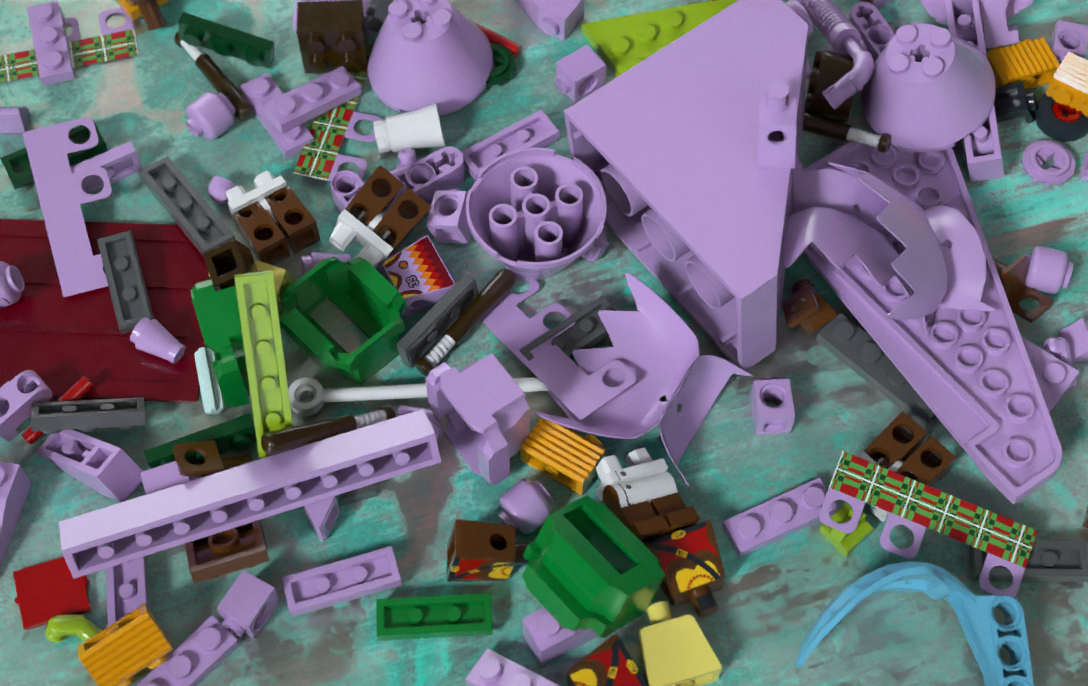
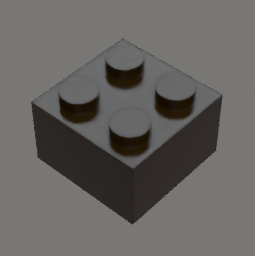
(332, 36)

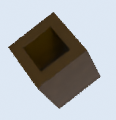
(227, 261)

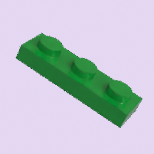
(434, 617)

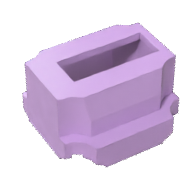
(483, 414)

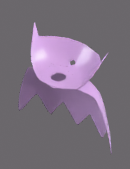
(827, 222)
(935, 272)
(666, 363)

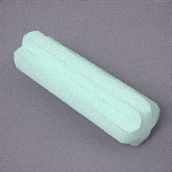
(210, 391)

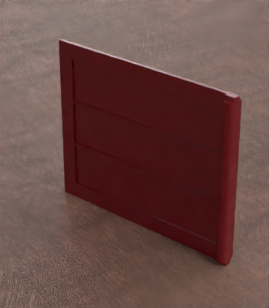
(80, 332)

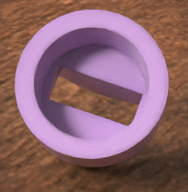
(218, 189)

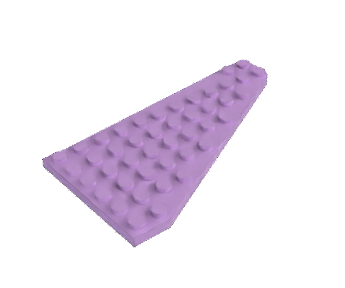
(972, 361)

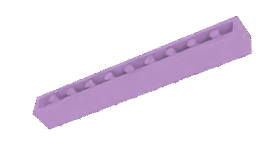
(247, 493)

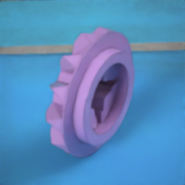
(1043, 151)

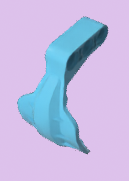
(973, 612)

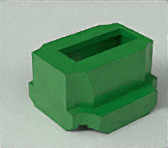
(363, 298)
(222, 333)
(591, 569)

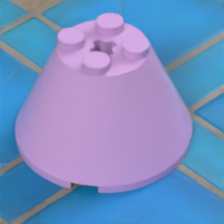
(428, 56)
(928, 89)
(536, 211)

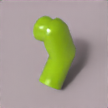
(64, 625)

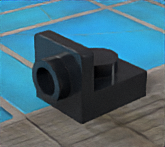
(1014, 102)

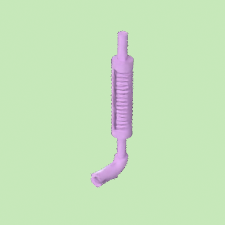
(845, 40)

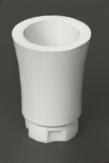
(410, 130)

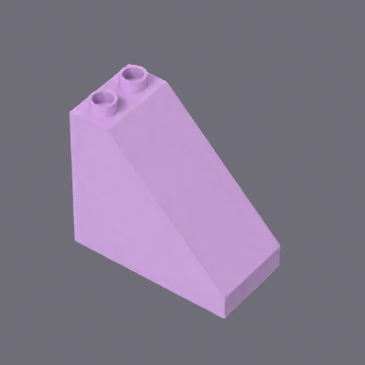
(684, 173)

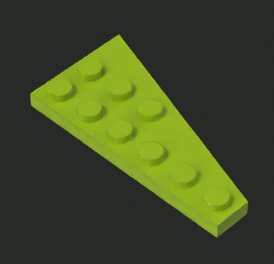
(635, 37)

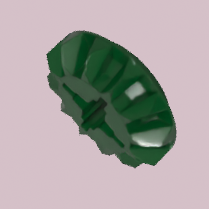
(504, 65)

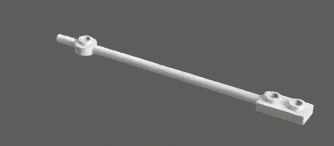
(312, 388)

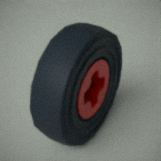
(1057, 126)

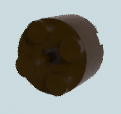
(831, 68)

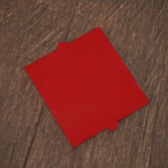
(48, 592)

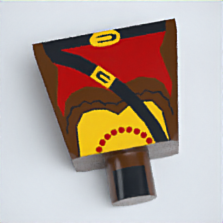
(482, 551)
(691, 567)
(606, 666)

